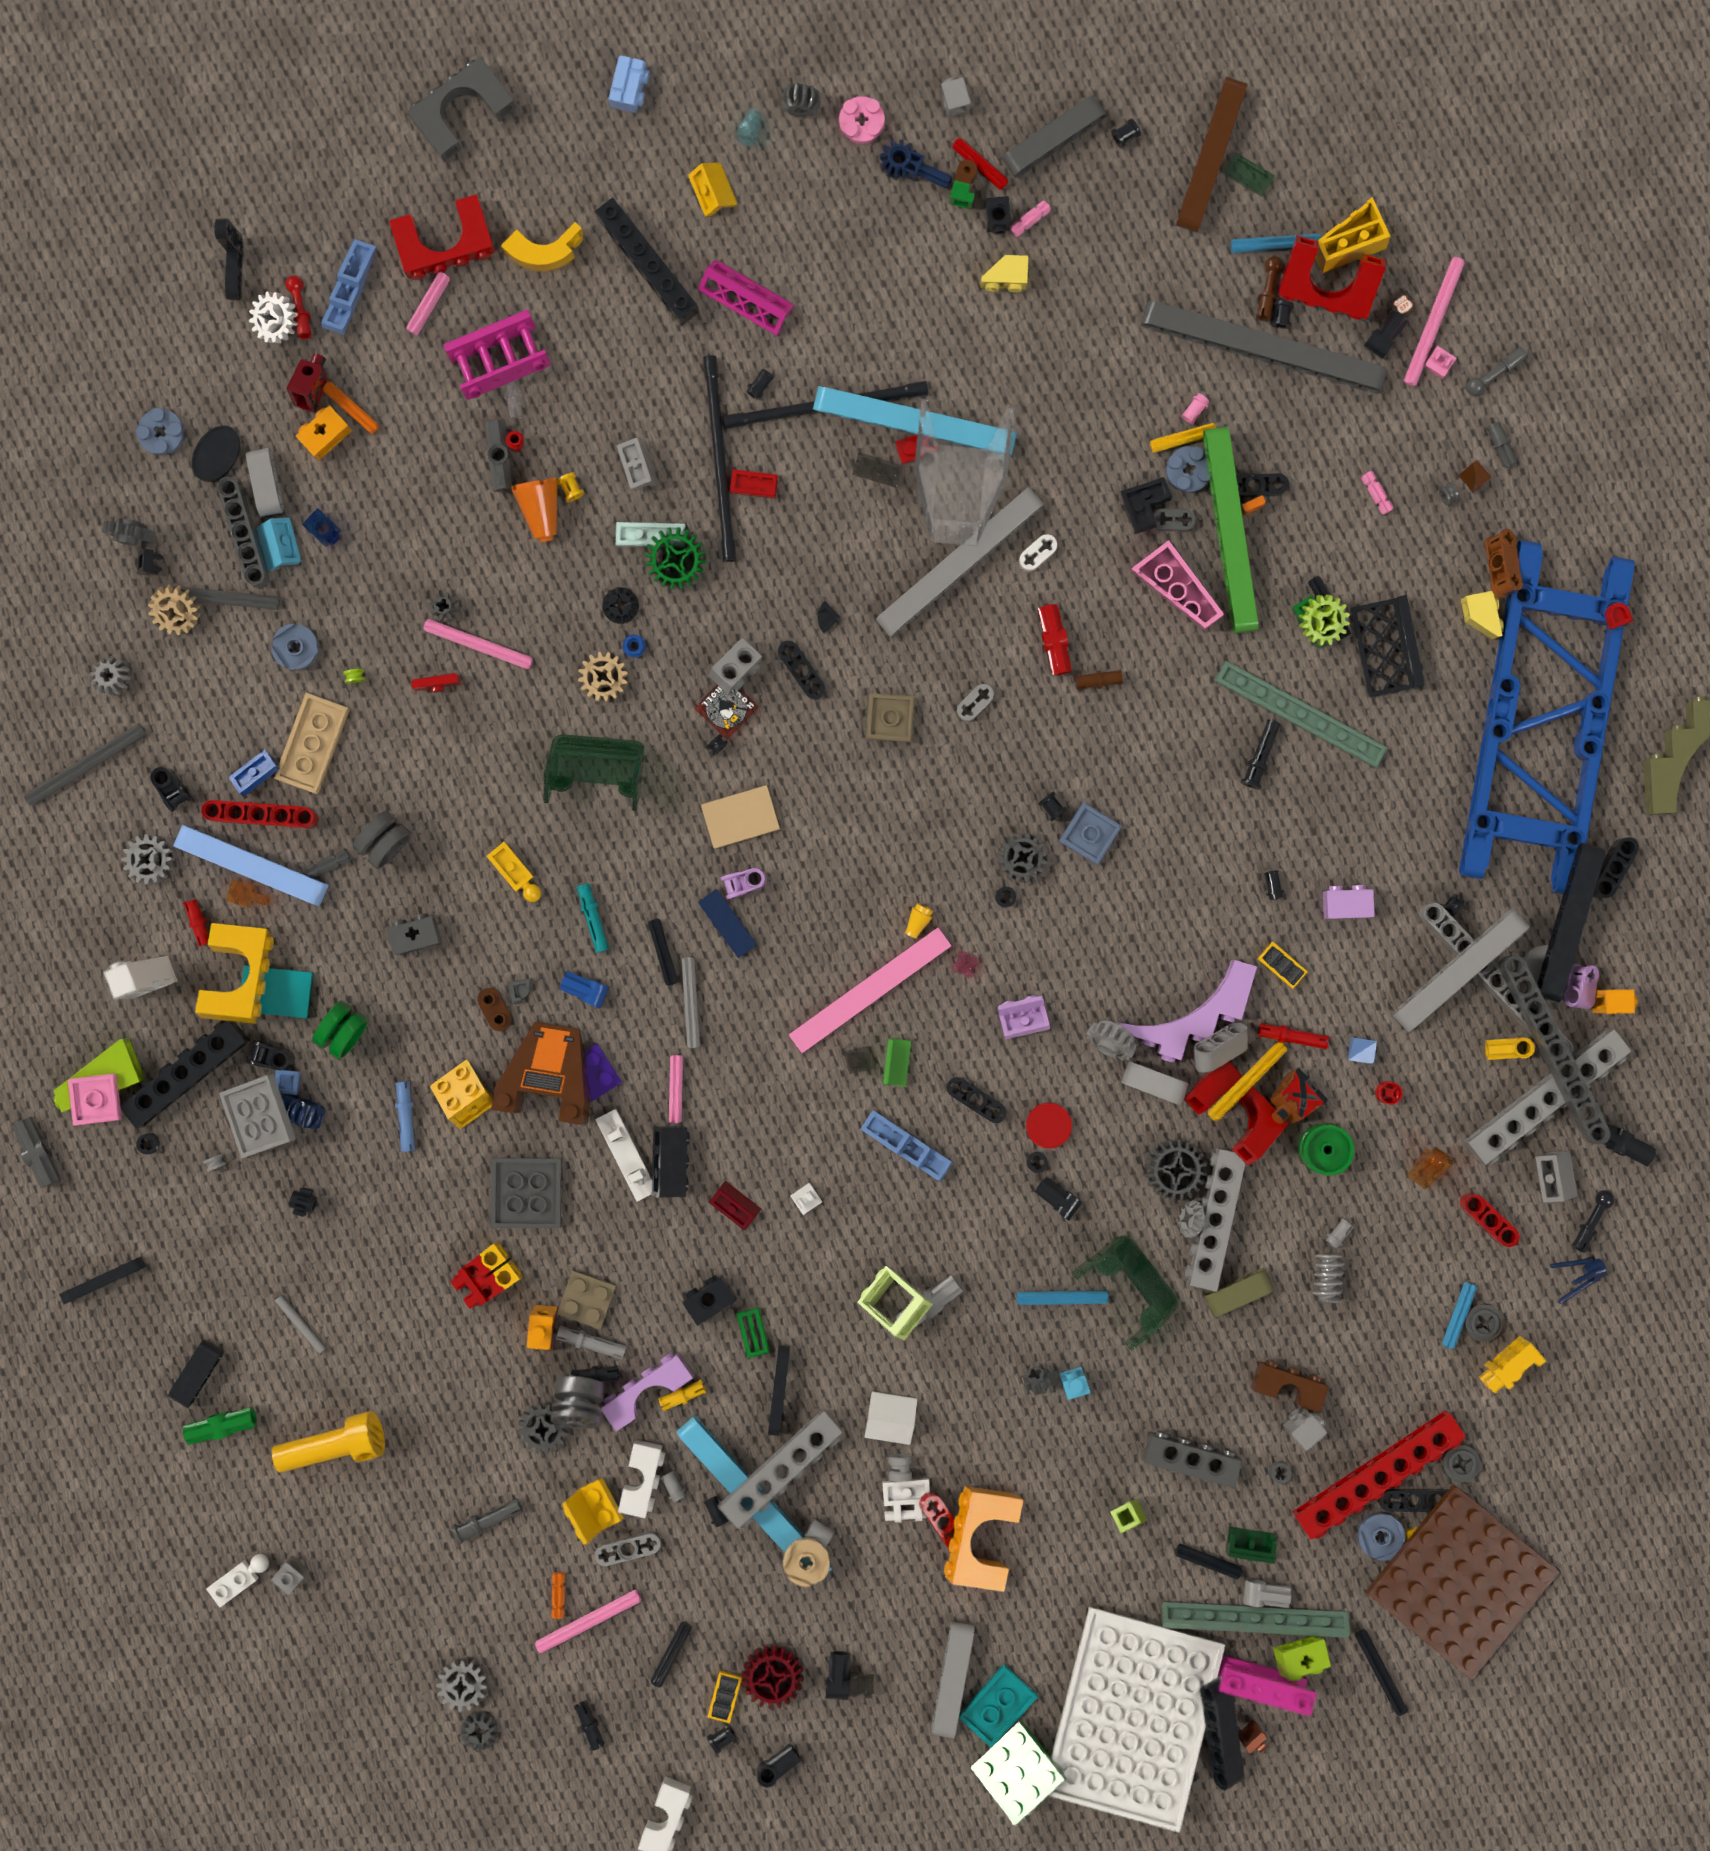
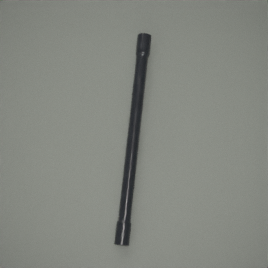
(711, 377)
(743, 419)

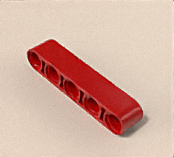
(249, 811)

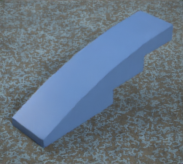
(349, 286)
(906, 1146)

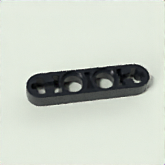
(102, 1280)
(779, 1390)
(1423, 1499)

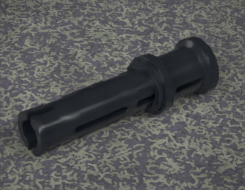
(1260, 766)

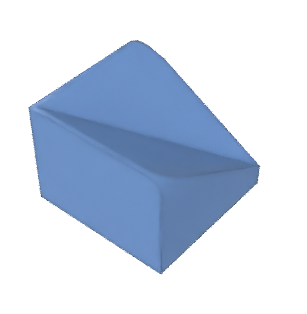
(1362, 1050)

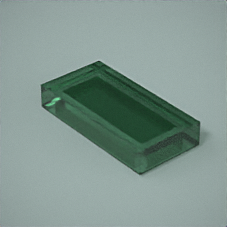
(1248, 174)

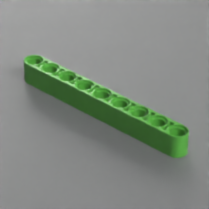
(1230, 529)

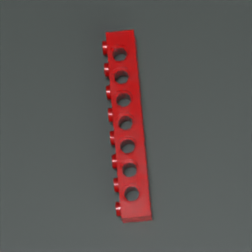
(1365, 1474)

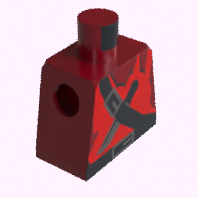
(308, 383)

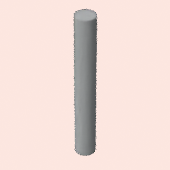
(300, 1324)

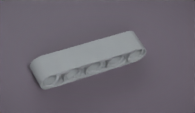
(952, 1679)

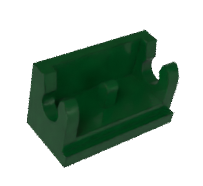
(1251, 1545)

